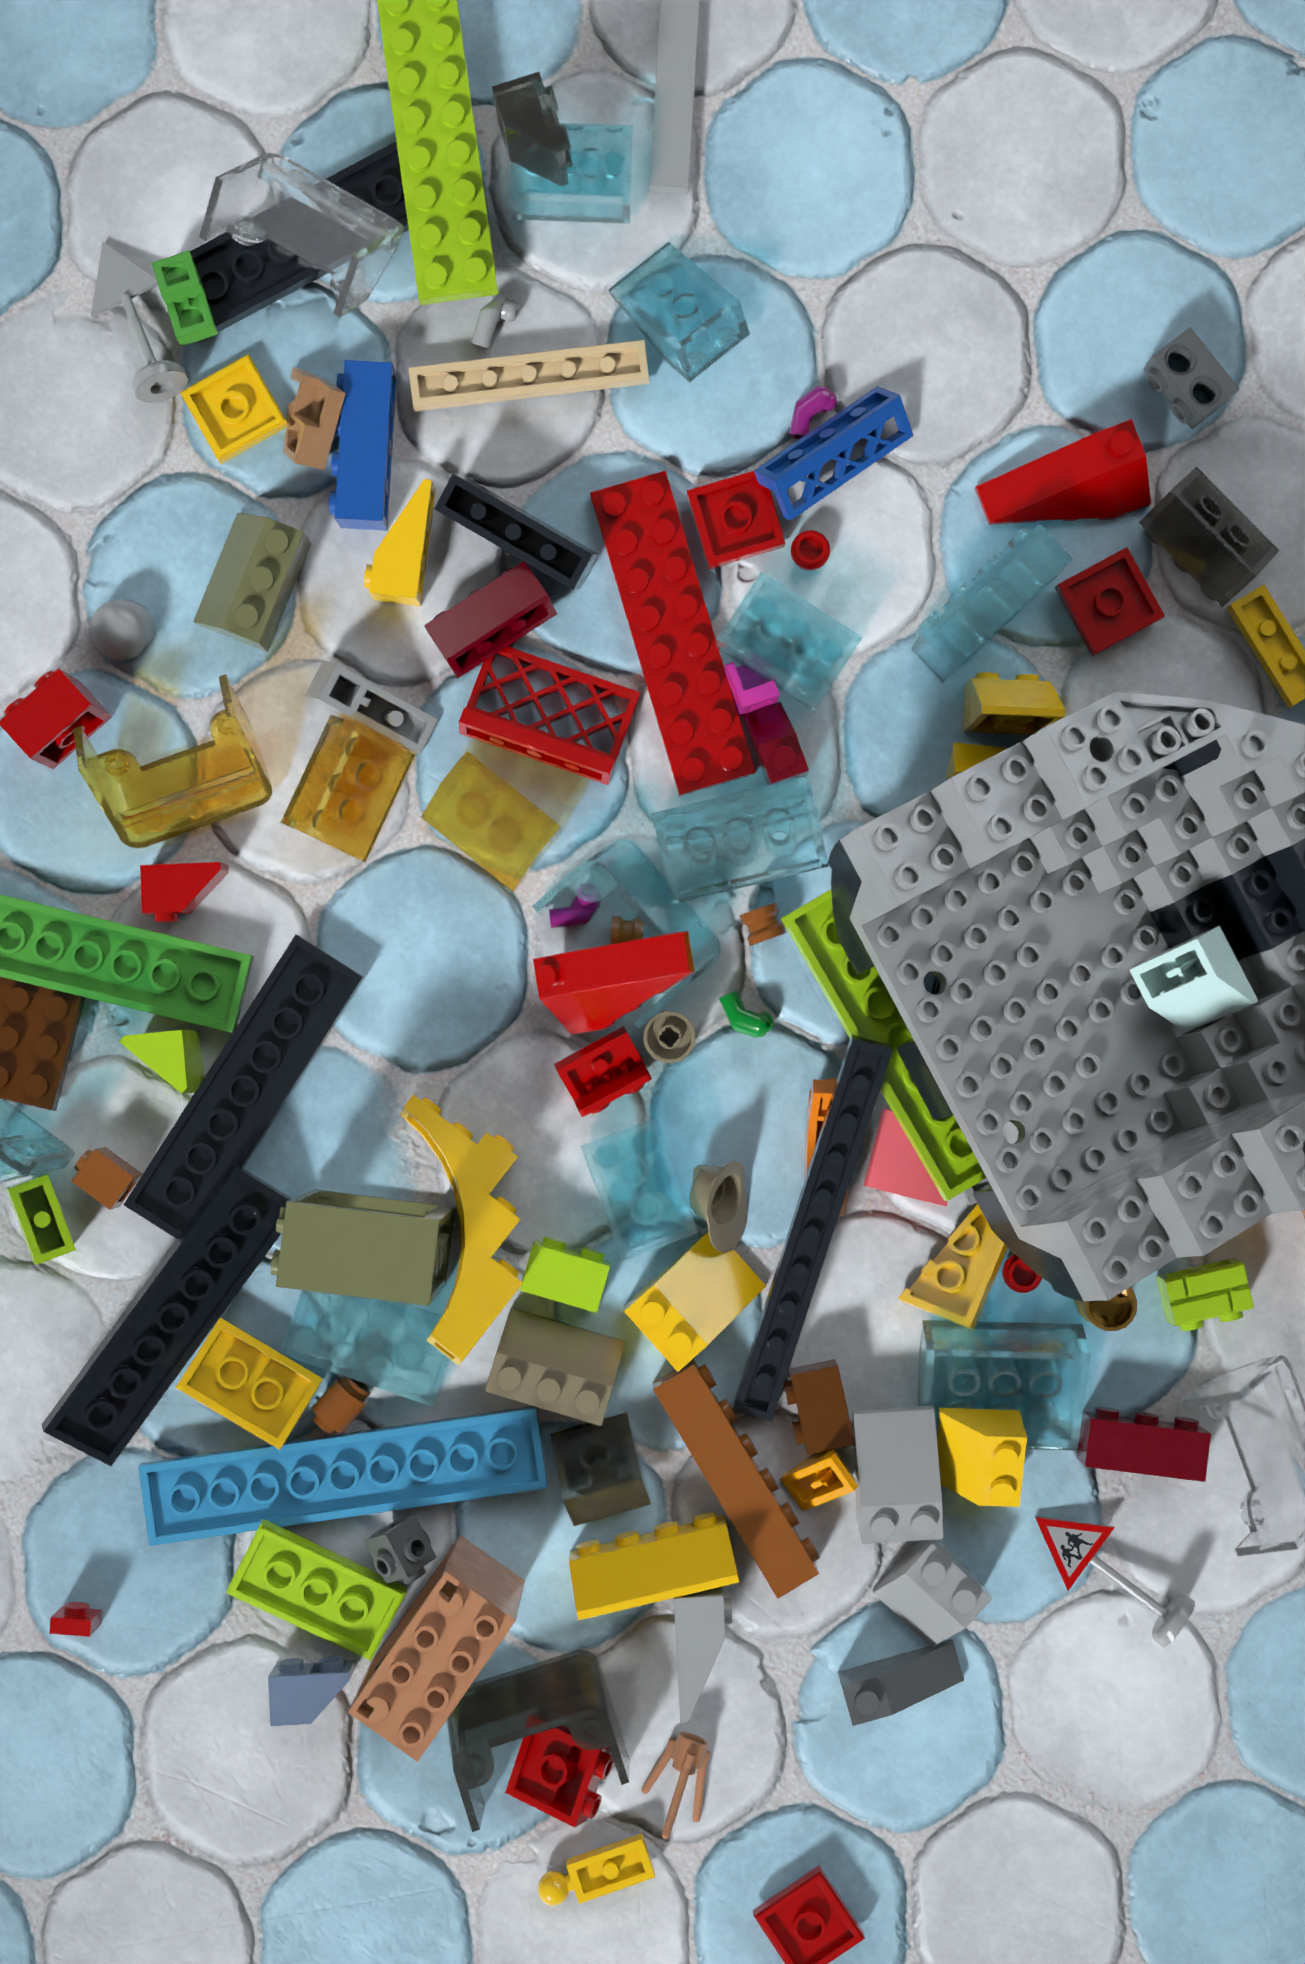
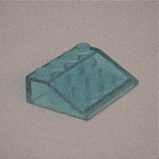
(1009, 1368)

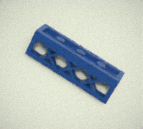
(826, 442)

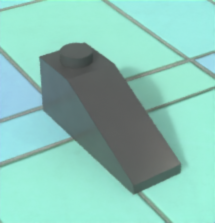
(899, 1681)

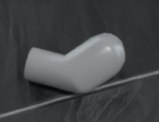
(490, 315)

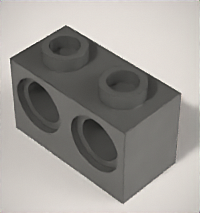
(1200, 373)

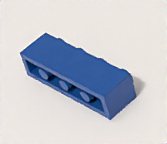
(364, 445)

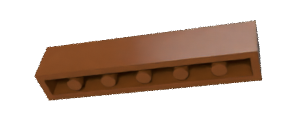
(736, 1478)

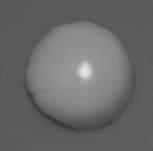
(121, 629)

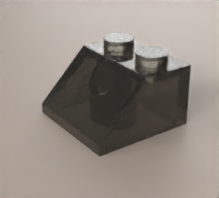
(599, 1469)

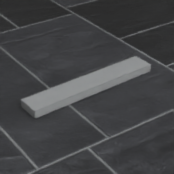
(674, 96)

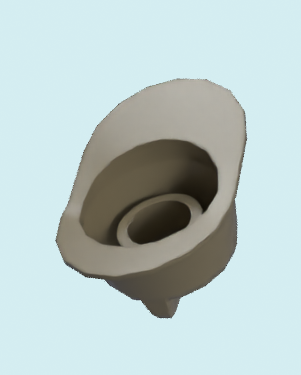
(721, 1201)

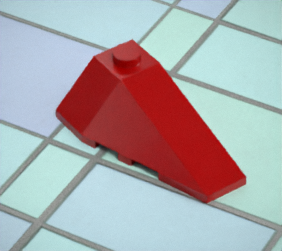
(605, 982)

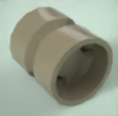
(669, 1037)

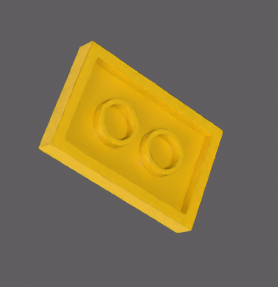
(249, 1383)

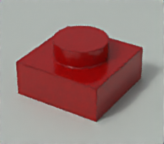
(75, 1620)

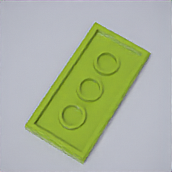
(316, 1589)

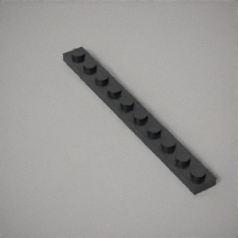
(812, 1226)

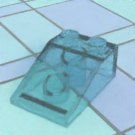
(681, 311)

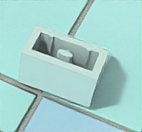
(1194, 981)

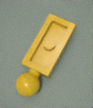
(599, 1872)

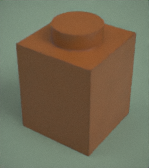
(105, 1177)

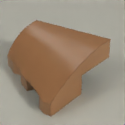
(312, 419)

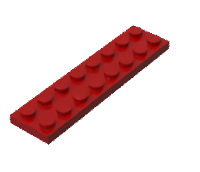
(672, 633)

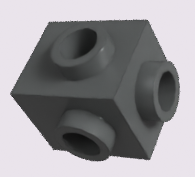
(401, 1550)

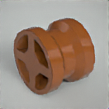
(762, 924)
(626, 930)

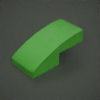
(184, 298)

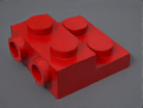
(559, 1775)

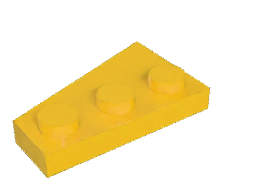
(961, 1274)

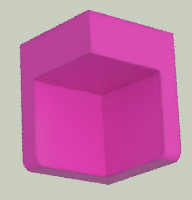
(749, 689)

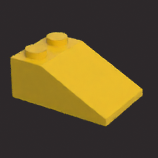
(1010, 705)
(693, 1300)

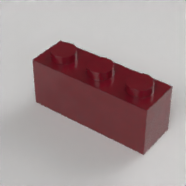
(490, 619)
(1144, 1444)

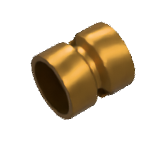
(1110, 1314)

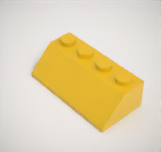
(652, 1565)

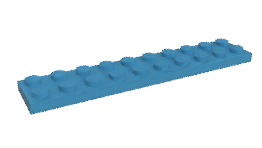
(343, 1475)

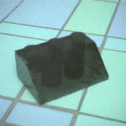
(1208, 537)

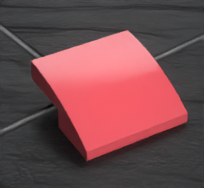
(896, 1166)

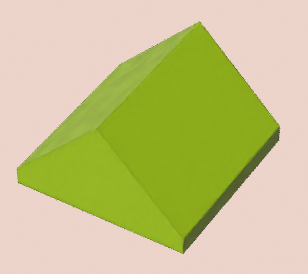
(171, 1055)

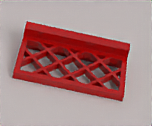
(542, 745)

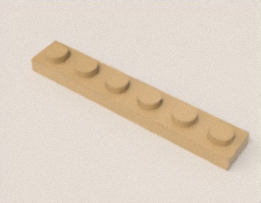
(529, 375)

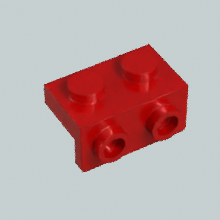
(603, 1072)

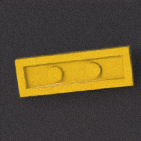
(1272, 642)

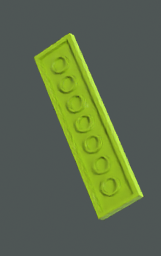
(437, 150)
(870, 1013)

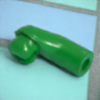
(743, 1020)

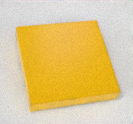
(234, 409)

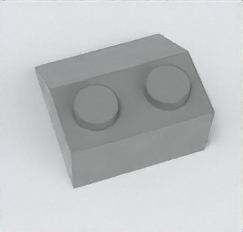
(932, 1592)

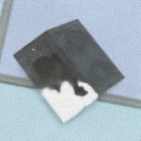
(532, 127)

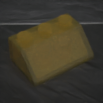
(348, 787)
(490, 821)

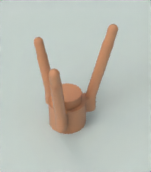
(688, 1755)

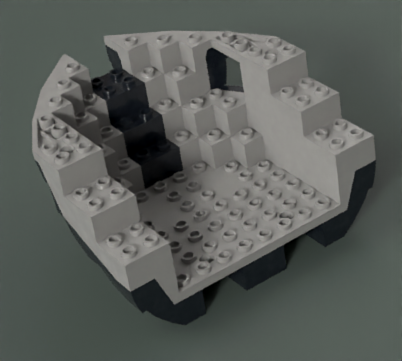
(1030, 906)

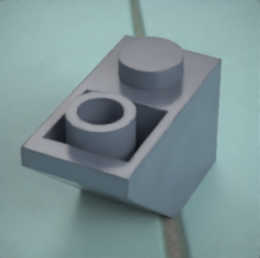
(304, 1689)

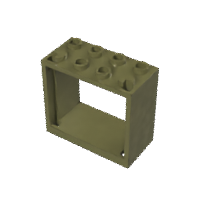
(364, 1246)

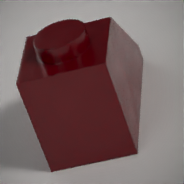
(776, 744)

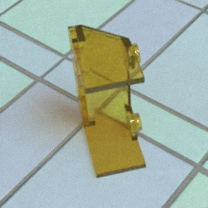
(181, 789)

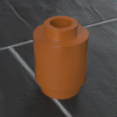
(340, 1404)

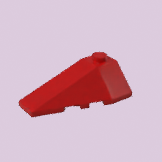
(1084, 480)

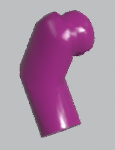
(816, 400)
(576, 914)

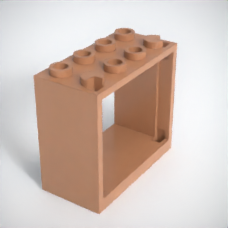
(438, 1648)

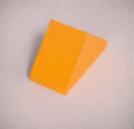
(819, 1479)

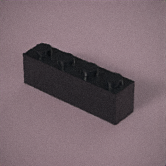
(516, 531)

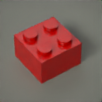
(46, 717)

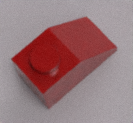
(177, 887)

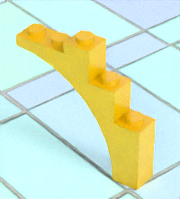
(473, 1172)

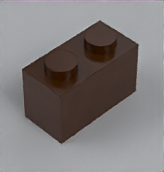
(820, 1407)

